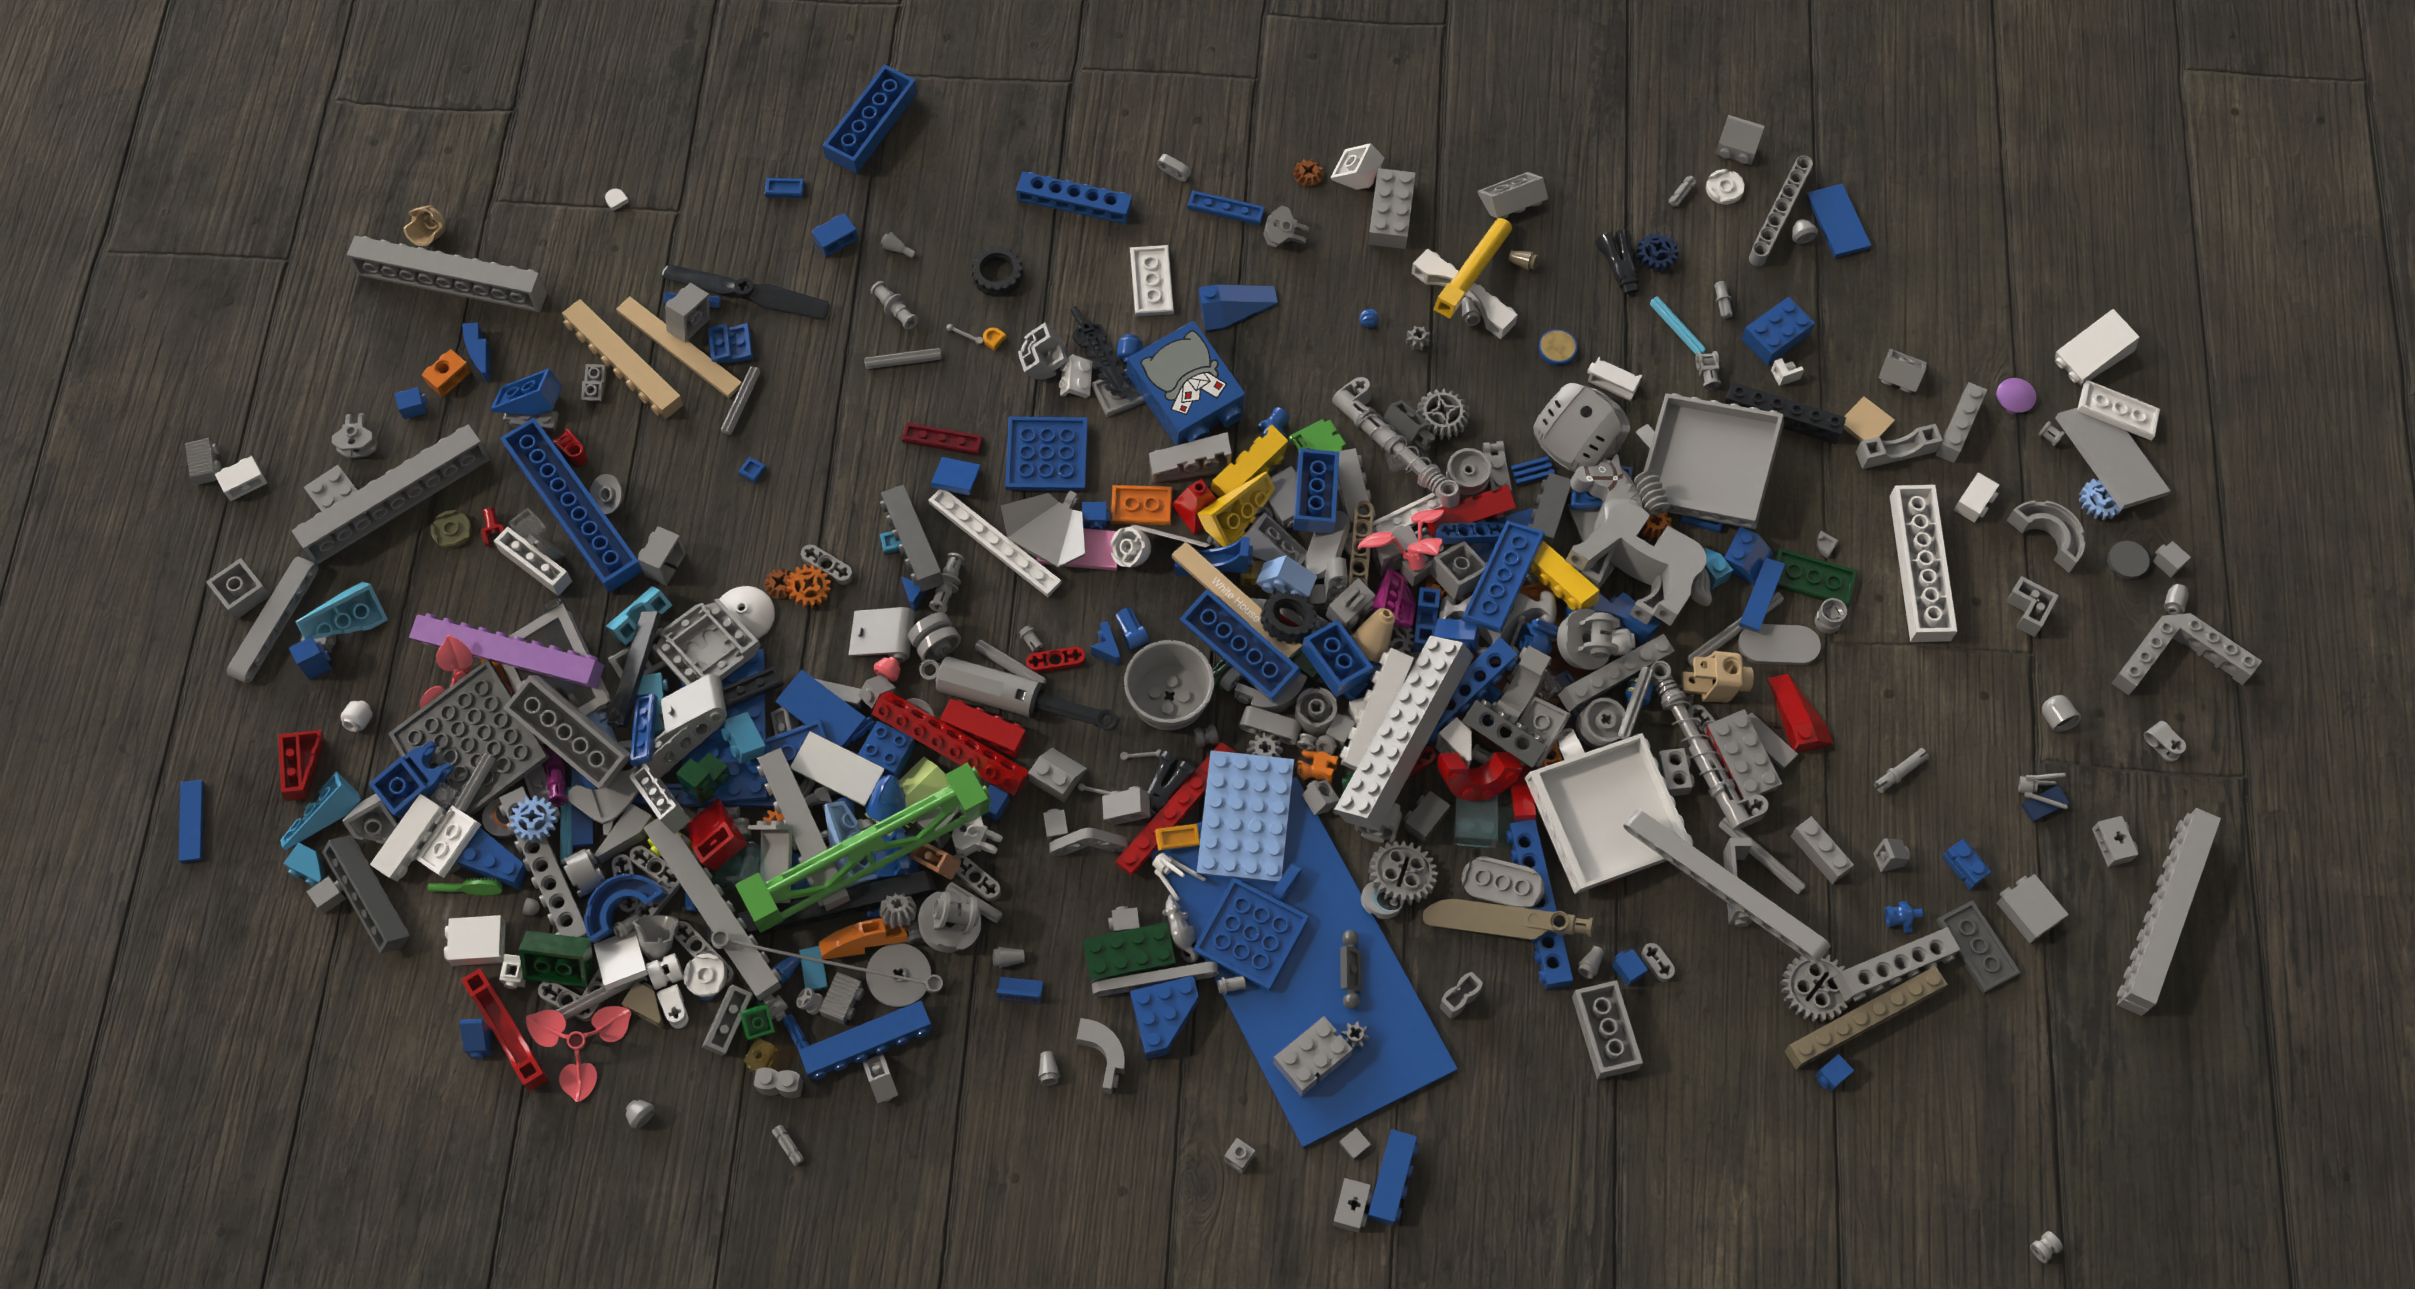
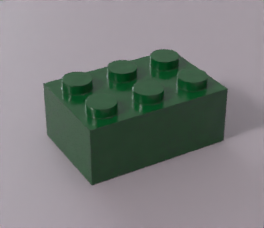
(556, 959)

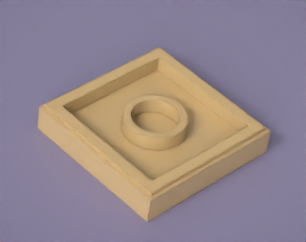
(1867, 420)

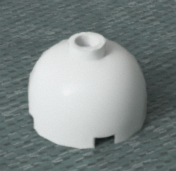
(1130, 547)

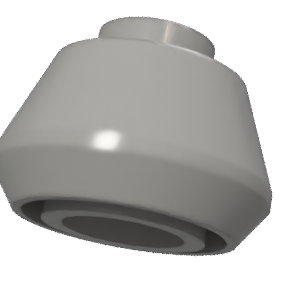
(1803, 231)
(639, 1113)

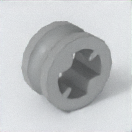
(1306, 742)

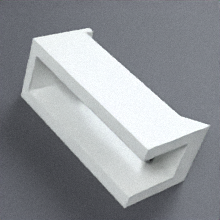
(1613, 379)

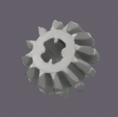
(1257, 746)
(898, 910)

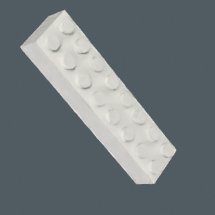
(1923, 563)

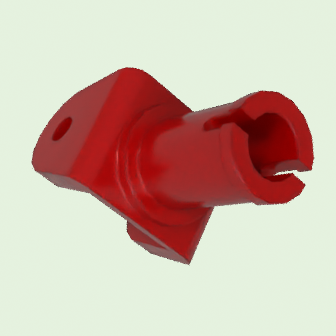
(491, 525)

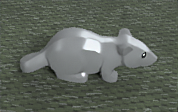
(1180, 932)

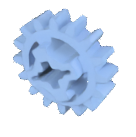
(2098, 500)
(527, 812)

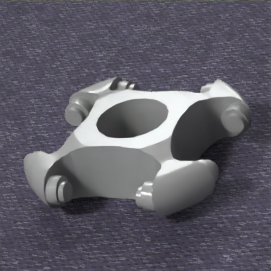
(1531, 609)

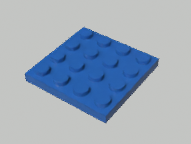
(1046, 453)
(1251, 934)

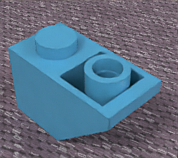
(306, 863)

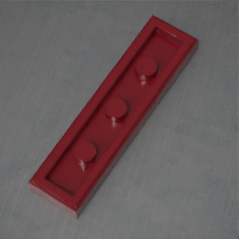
(942, 439)

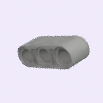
(1260, 721)

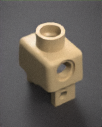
(1725, 669)

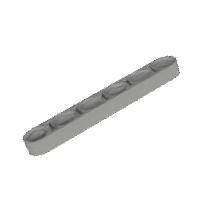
(1147, 979)

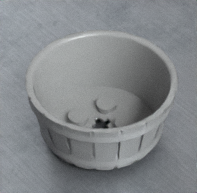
(1169, 668)

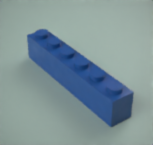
(865, 1040)

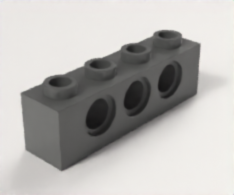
(1475, 719)

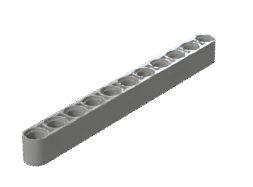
(1727, 886)

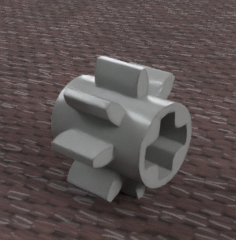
(1418, 338)
(776, 1007)
(1355, 1029)

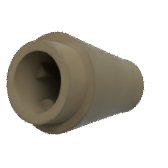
(1524, 259)

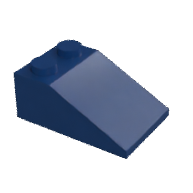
(528, 395)

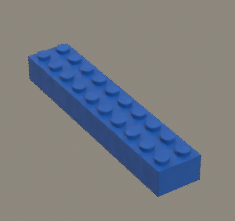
(571, 505)

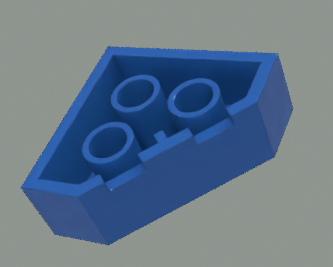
(1163, 1013)

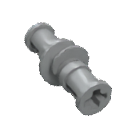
(894, 305)
(951, 581)

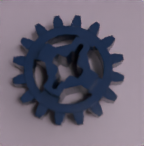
(1657, 251)

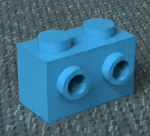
(743, 738)

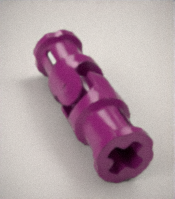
(556, 778)

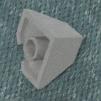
(371, 820)

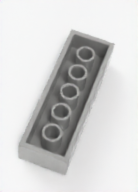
(567, 731)

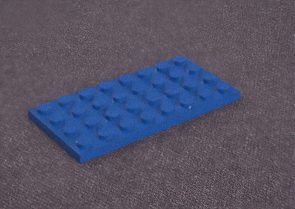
(745, 781)

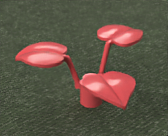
(1415, 550)
(454, 657)
(547, 1028)

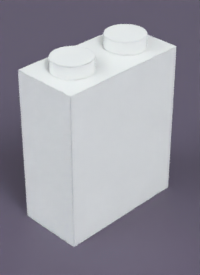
(475, 940)

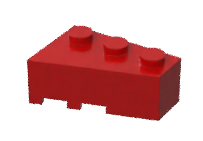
(298, 762)

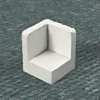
(1786, 372)

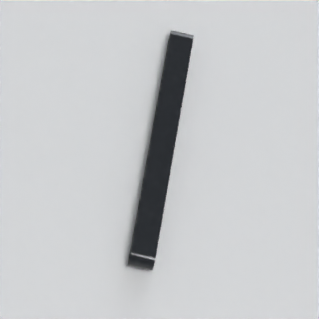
(862, 899)

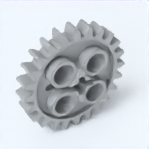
(1383, 865)
(1799, 974)

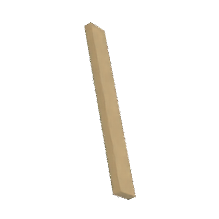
(683, 351)

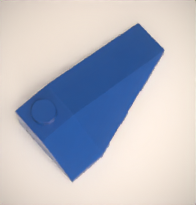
(1232, 303)

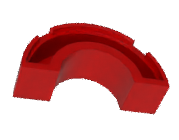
(1479, 782)

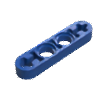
(1449, 532)

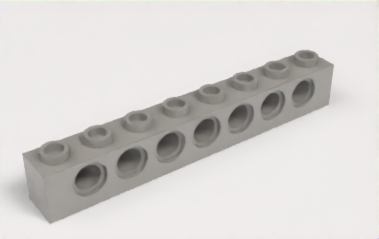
(552, 874)

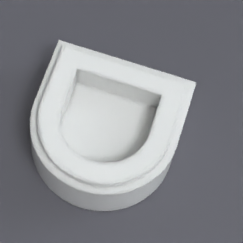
(615, 199)

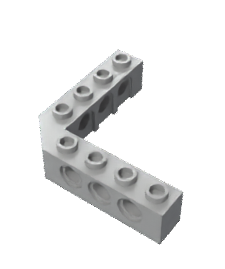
(2197, 636)
(666, 754)

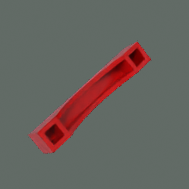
(505, 1030)

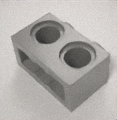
(1673, 772)

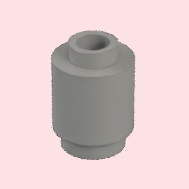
(2176, 599)

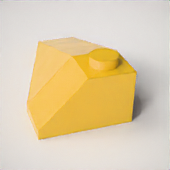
(1232, 513)

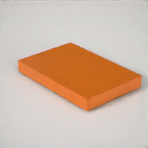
(1141, 505)

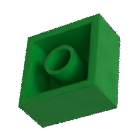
(756, 1021)

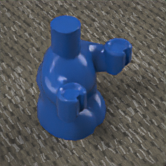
(1278, 419)
(1902, 914)

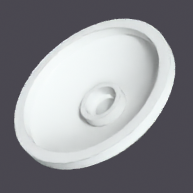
(758, 610)

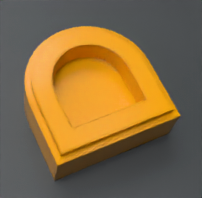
(993, 338)

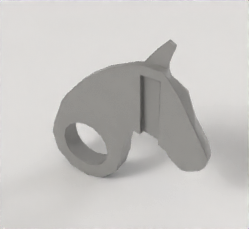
(606, 803)

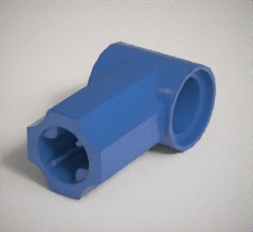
(1132, 631)

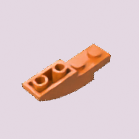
(854, 938)

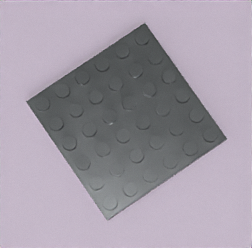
(465, 726)

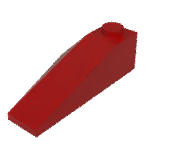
(1799, 718)

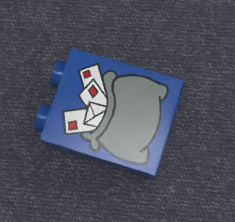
(1186, 385)

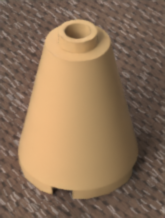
(1375, 634)

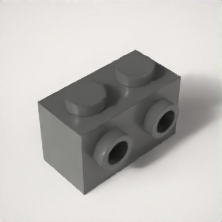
(1426, 816)

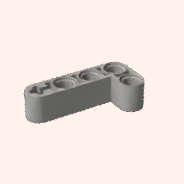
(1334, 584)

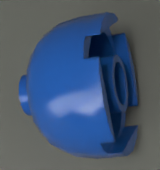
(1534, 638)

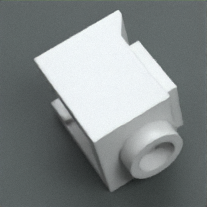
(512, 981)

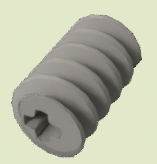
(1651, 492)

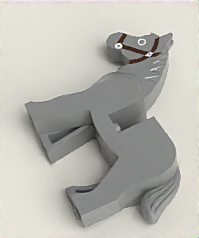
(1671, 567)

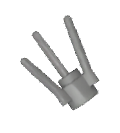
(2030, 783)

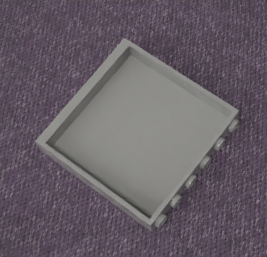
(1714, 458)

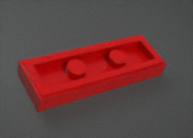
(1522, 798)

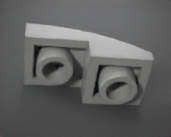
(594, 382)

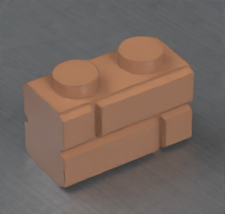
(936, 860)

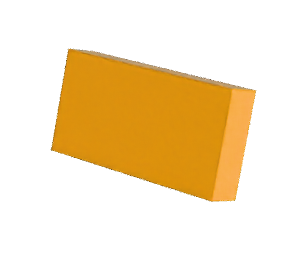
(1177, 837)

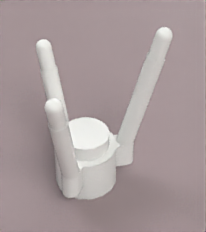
(1167, 864)

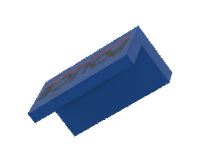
(1020, 990)

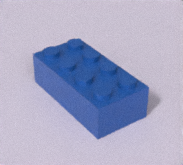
(1316, 491)

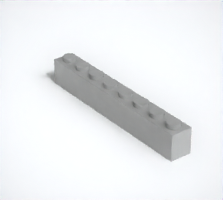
(797, 814)

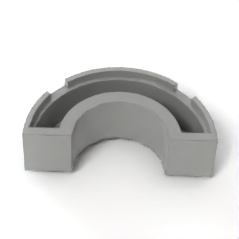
(2056, 521)
(1526, 681)

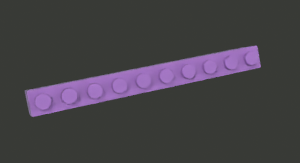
(510, 652)

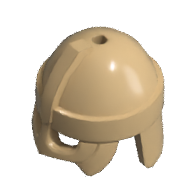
(425, 226)

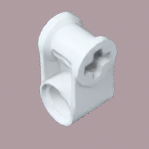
(1569, 744)
(672, 1004)

